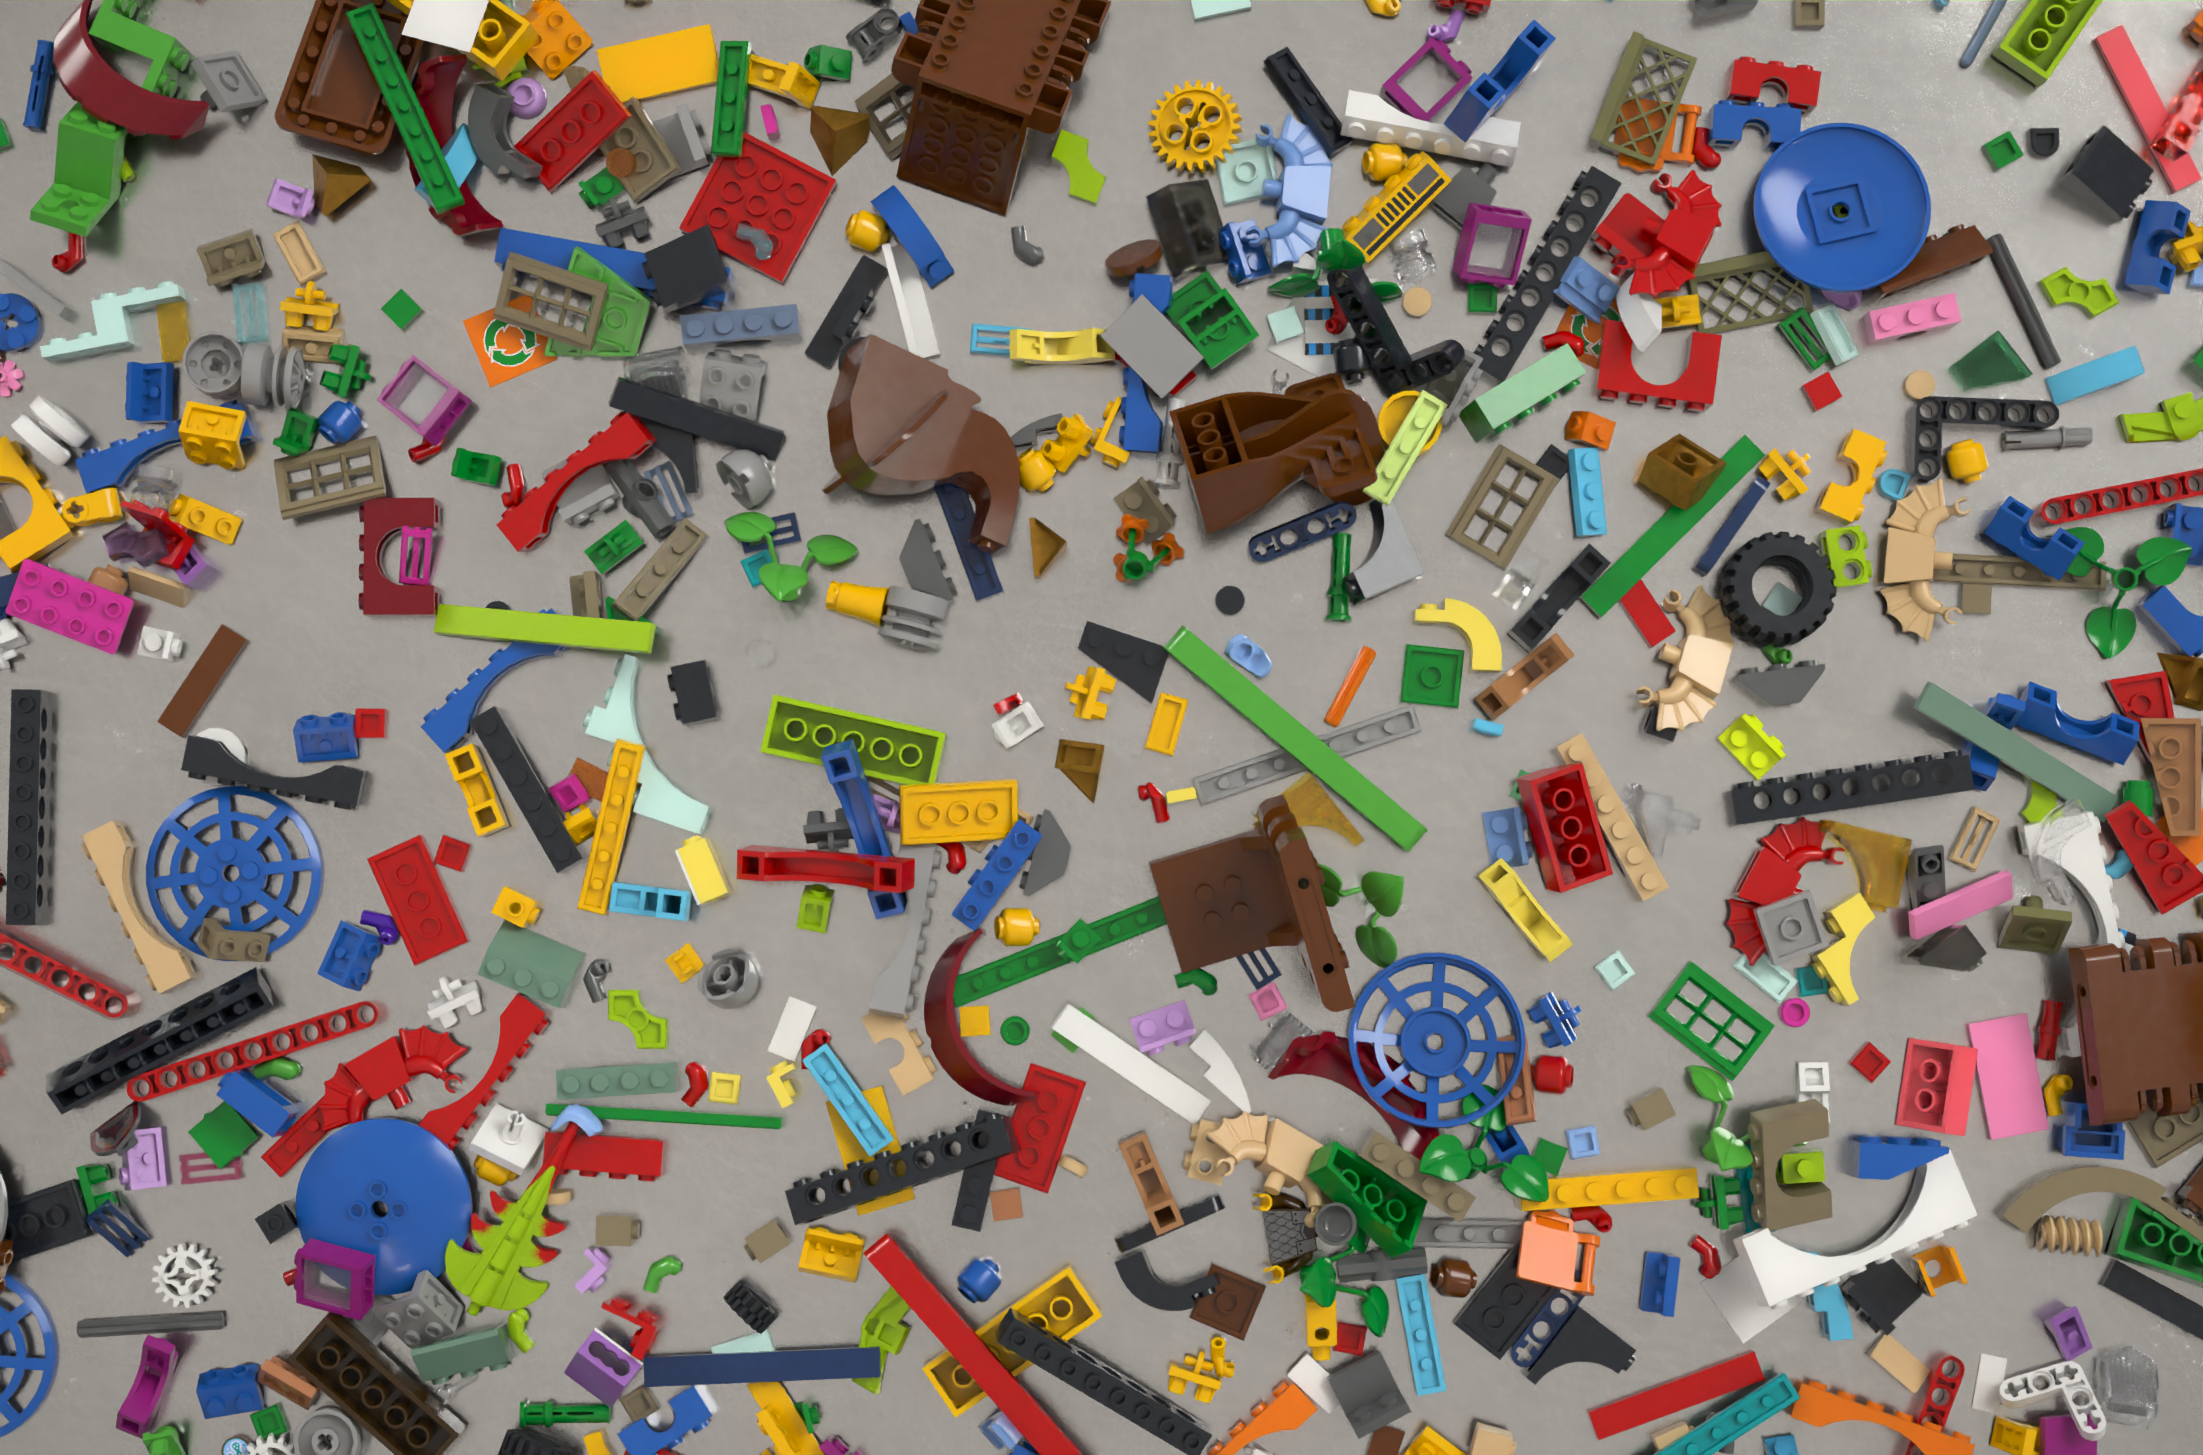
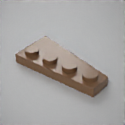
(2176, 762)

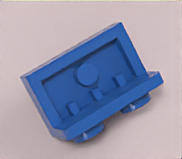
(149, 392)
(229, 1391)

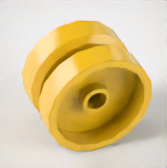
(1393, 415)

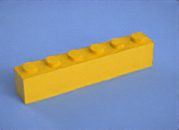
(1617, 1188)

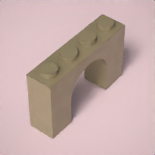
(1771, 1135)
(1405, 1169)

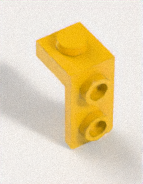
(1111, 454)
(204, 518)

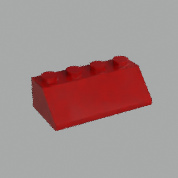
(1564, 826)

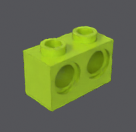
(1839, 557)

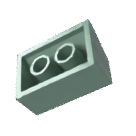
(531, 964)
(463, 1354)

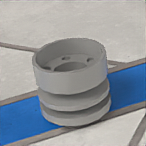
(201, 360)
(269, 374)
(913, 618)

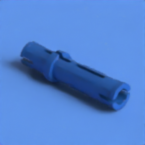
(39, 84)

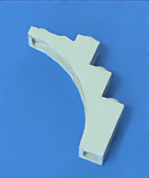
(657, 795)

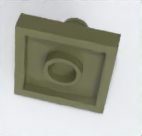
(2035, 928)

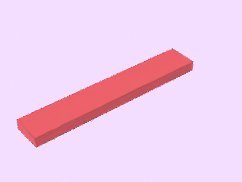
(2143, 102)

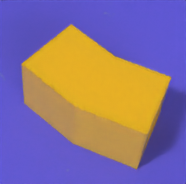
(597, 1444)

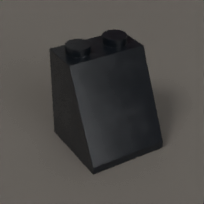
(2107, 175)
(687, 270)

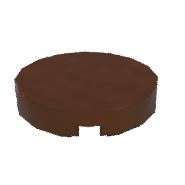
(1131, 256)

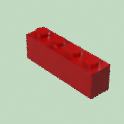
(611, 1155)

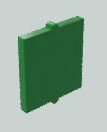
(223, 1135)

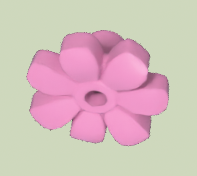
(9, 378)

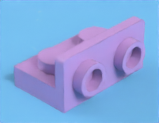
(1163, 1027)
(144, 1163)

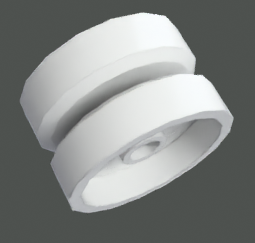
(48, 432)

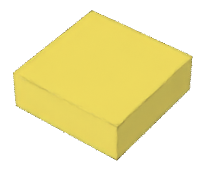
(1181, 795)
(724, 1088)

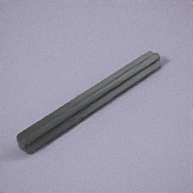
(2024, 301)
(150, 1324)

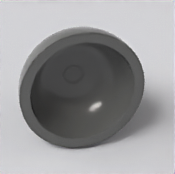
(1335, 1224)

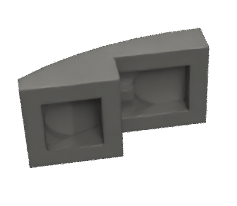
(1027, 435)

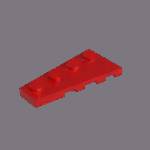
(2158, 862)

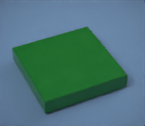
(1432, 676)

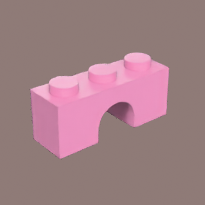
(1912, 317)

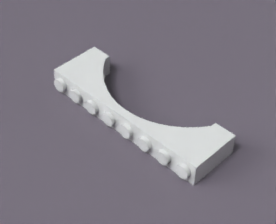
(2084, 864)
(1934, 1204)

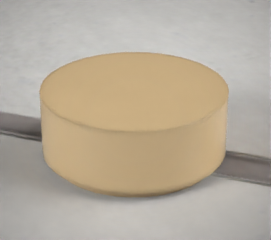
(1417, 302)
(1919, 385)
(1073, 1166)
(559, 1196)

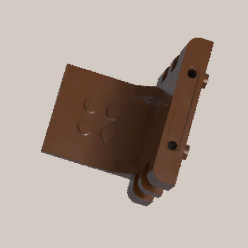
(983, 82)
(1248, 898)
(2140, 1026)

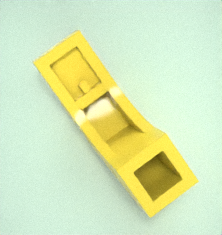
(1060, 347)
(1474, 625)

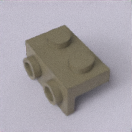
(231, 258)

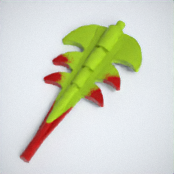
(494, 1274)

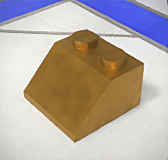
(1681, 471)

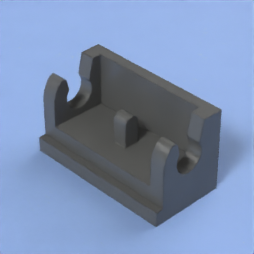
(1713, 9)

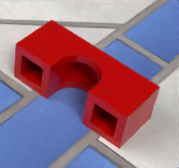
(1798, 83)

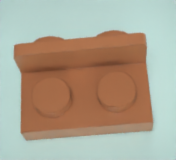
(288, 1382)

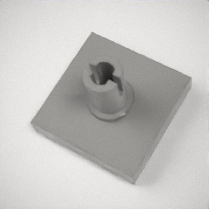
(227, 82)
(1791, 927)

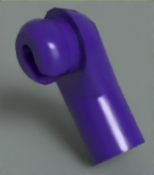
(383, 924)

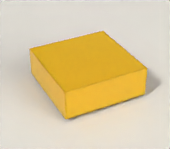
(974, 1020)

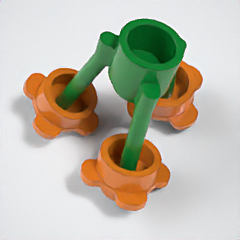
(1135, 563)

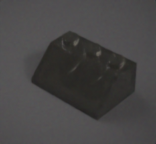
(1188, 227)
(1948, 950)

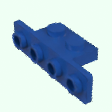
(996, 875)

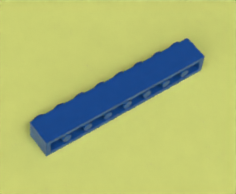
(559, 253)

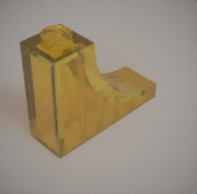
(1316, 809)
(1878, 858)

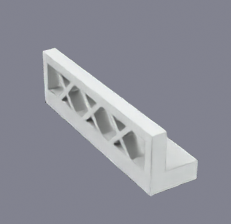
(911, 302)

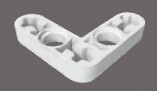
(2065, 1387)

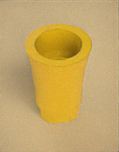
(858, 601)

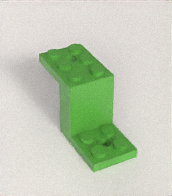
(142, 43)
(85, 173)

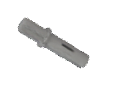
(2048, 438)

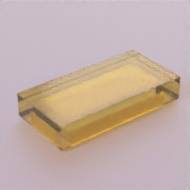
(173, 330)

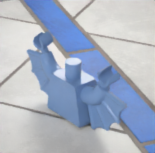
(1300, 192)

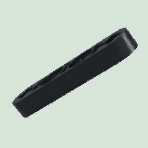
(1189, 1215)

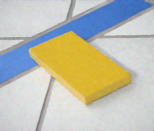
(661, 64)
(957, 811)
(852, 1150)

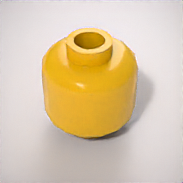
(1383, 161)
(866, 231)
(1967, 460)
(1035, 470)
(1016, 927)
(492, 1172)

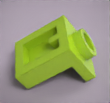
(815, 908)

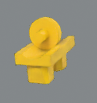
(2187, 250)
(297, 307)
(1680, 311)
(1070, 443)
(1793, 484)
(1086, 691)
(1206, 1383)

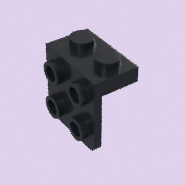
(1881, 1294)

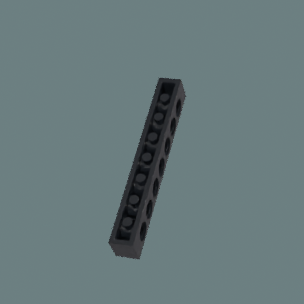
(1603, 190)
(1959, 780)
(27, 807)
(158, 1040)
(807, 1209)
(1102, 1383)

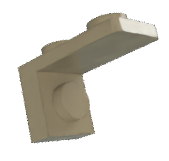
(232, 944)

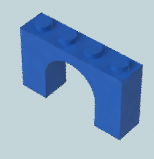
(1493, 89)
(2174, 621)

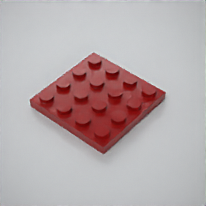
(762, 192)

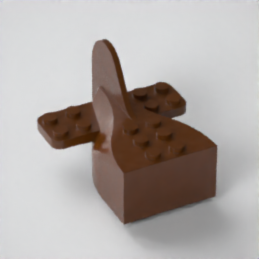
(1258, 444)

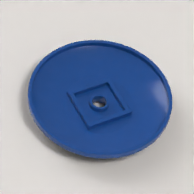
(1852, 169)
(405, 1170)

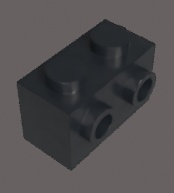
(693, 693)

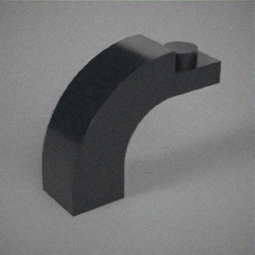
(1150, 1289)

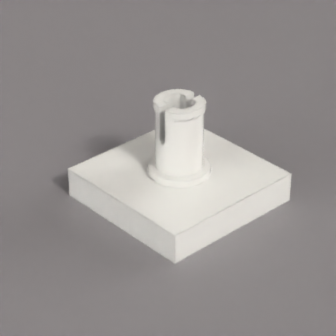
(508, 1139)

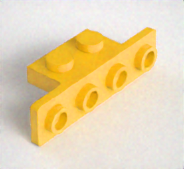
(782, 1420)

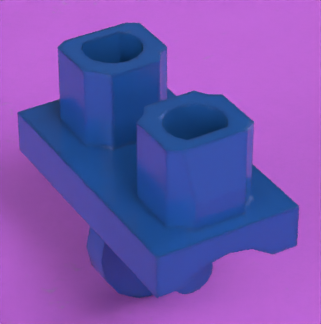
(1550, 1009)

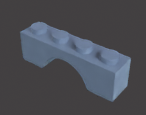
(722, 327)

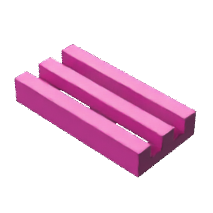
(417, 533)

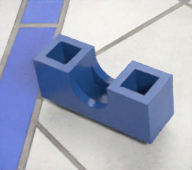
(1728, 119)
(2158, 224)
(2012, 530)
(688, 1414)

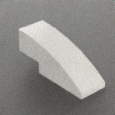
(1640, 315)
(1221, 1070)

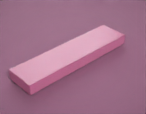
(1960, 905)

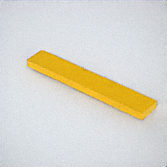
(611, 826)

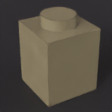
(1650, 1109)
(616, 1230)
(766, 1241)

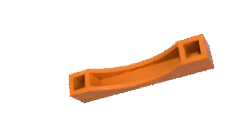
(1823, 1408)
(1284, 1411)

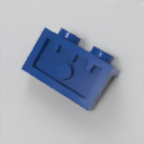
(1244, 262)
(2186, 525)
(325, 737)
(350, 956)
(1660, 1283)

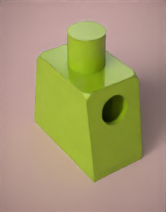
(1801, 1167)

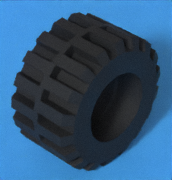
(531, 1443)

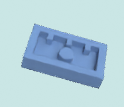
(1506, 836)

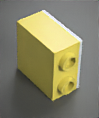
(703, 870)

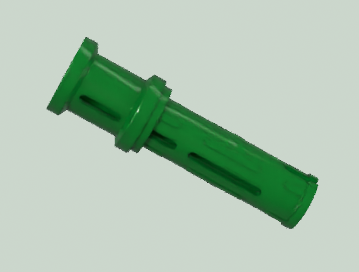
(1340, 568)
(601, 1414)

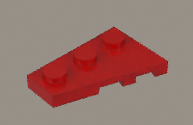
(2143, 698)

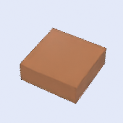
(1006, 1204)

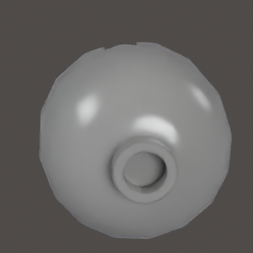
(747, 475)
(728, 979)

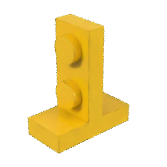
(784, 80)
(2015, 1437)

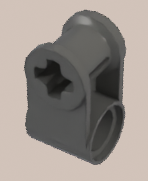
(873, 33)

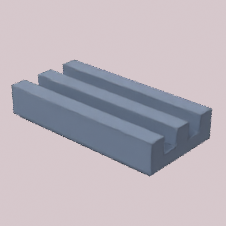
(659, 471)

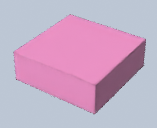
(1267, 1001)

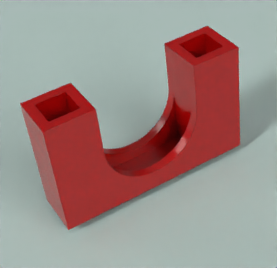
(1618, 377)

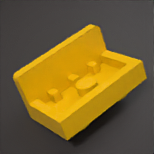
(831, 1254)

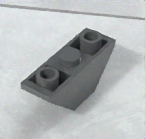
(924, 565)
(1780, 685)
(1049, 856)
(1926, 875)

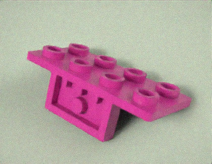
(69, 606)

